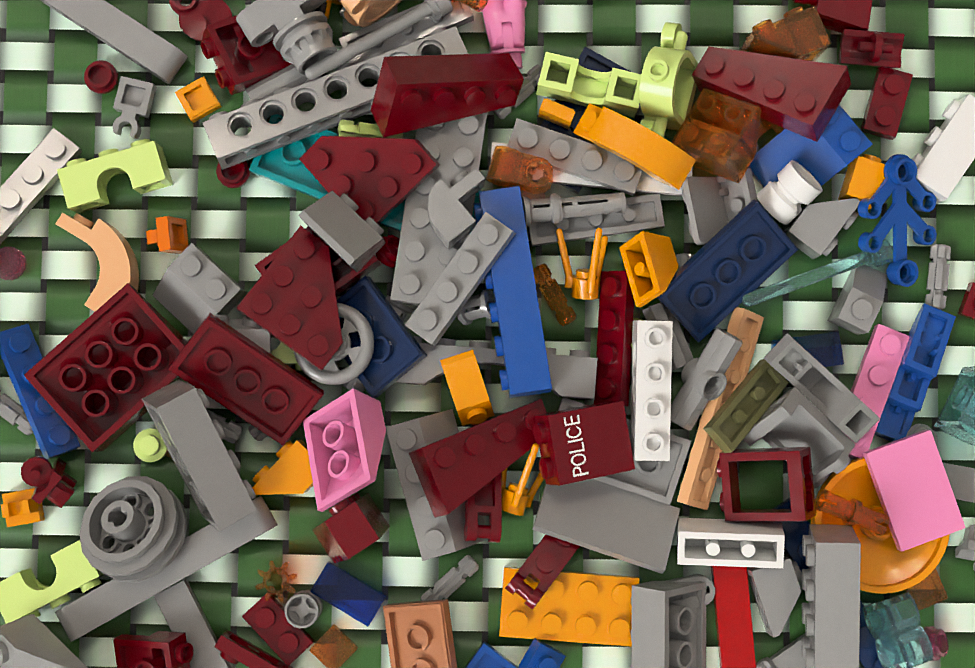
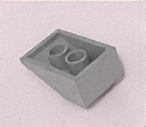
(32, 645)

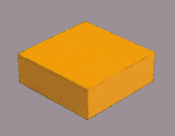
(198, 99)
(556, 113)

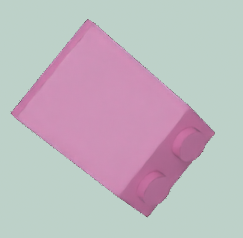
(344, 446)

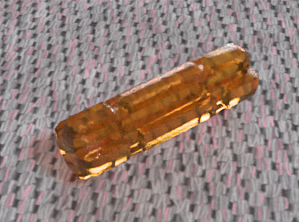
(554, 295)

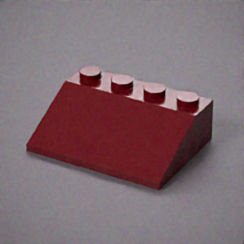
(108, 367)

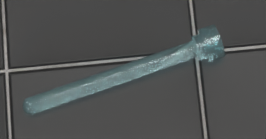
(878, 259)

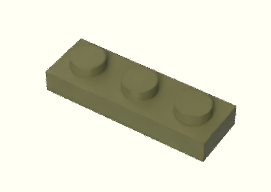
(745, 406)

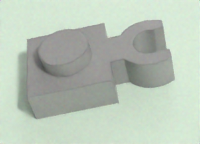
(133, 99)

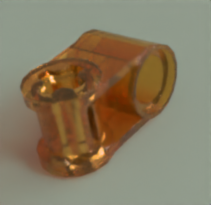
(516, 168)

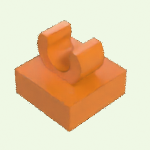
(170, 235)

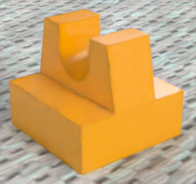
(20, 508)

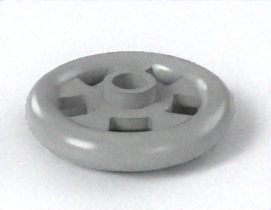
(360, 355)

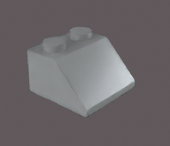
(343, 229)
(197, 287)

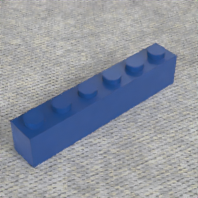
(515, 299)

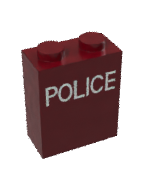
(583, 443)

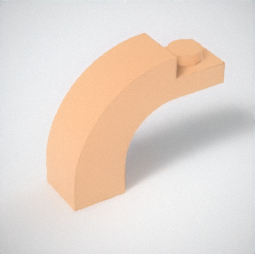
(114, 254)

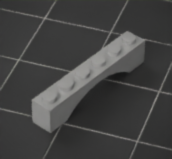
(570, 375)

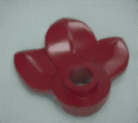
(199, 14)

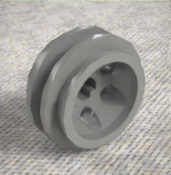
(122, 516)

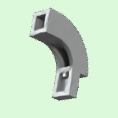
(821, 388)

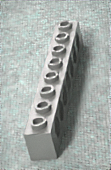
(327, 111)

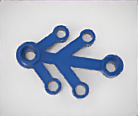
(899, 176)

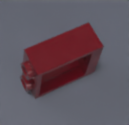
(799, 477)

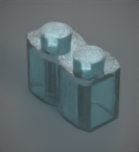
(898, 632)

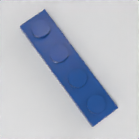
(19, 355)

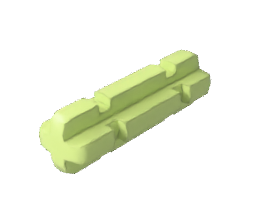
(348, 129)

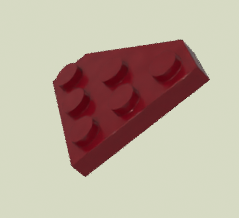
(370, 170)
(298, 300)

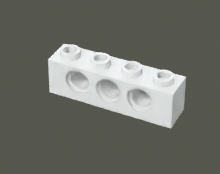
(651, 390)

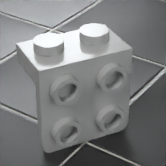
(715, 202)

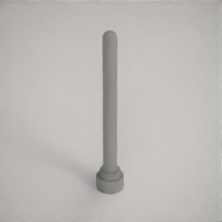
(428, 8)

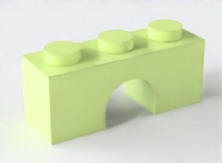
(570, 82)
(86, 181)
(25, 595)

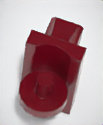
(871, 48)
(49, 481)

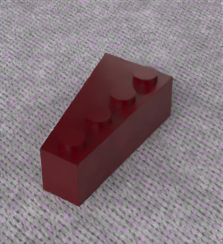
(441, 89)
(788, 90)
(470, 459)
(353, 527)

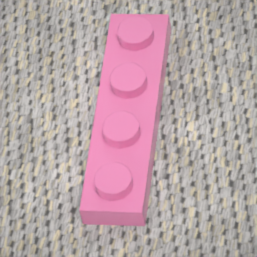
(877, 376)

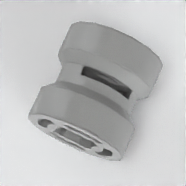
(299, 613)

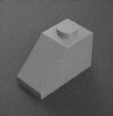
(859, 300)
(775, 593)

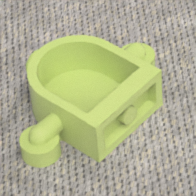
(667, 82)

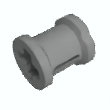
(476, 313)

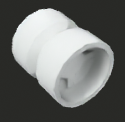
(794, 188)

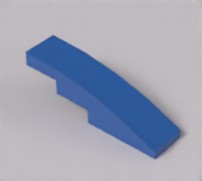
(917, 368)

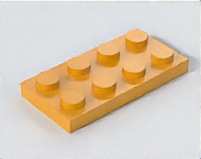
(573, 609)

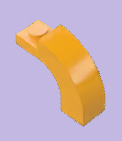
(635, 144)

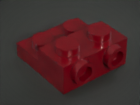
(236, 59)
(158, 650)

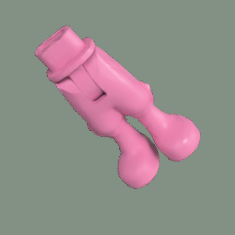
(506, 27)

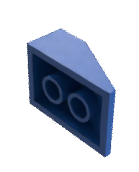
(835, 149)

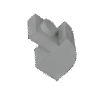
(445, 208)

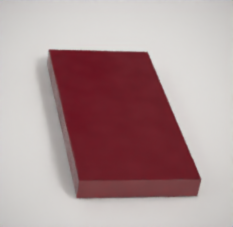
(246, 379)

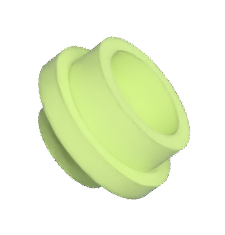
(149, 445)

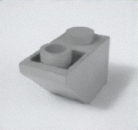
(818, 224)

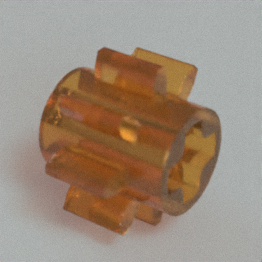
(267, 577)

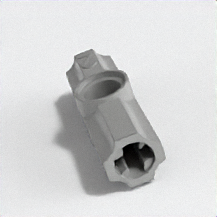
(704, 378)

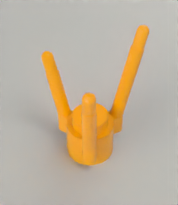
(586, 281)
(517, 496)

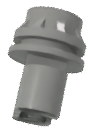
(296, 31)

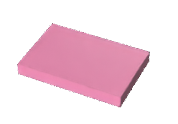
(914, 490)

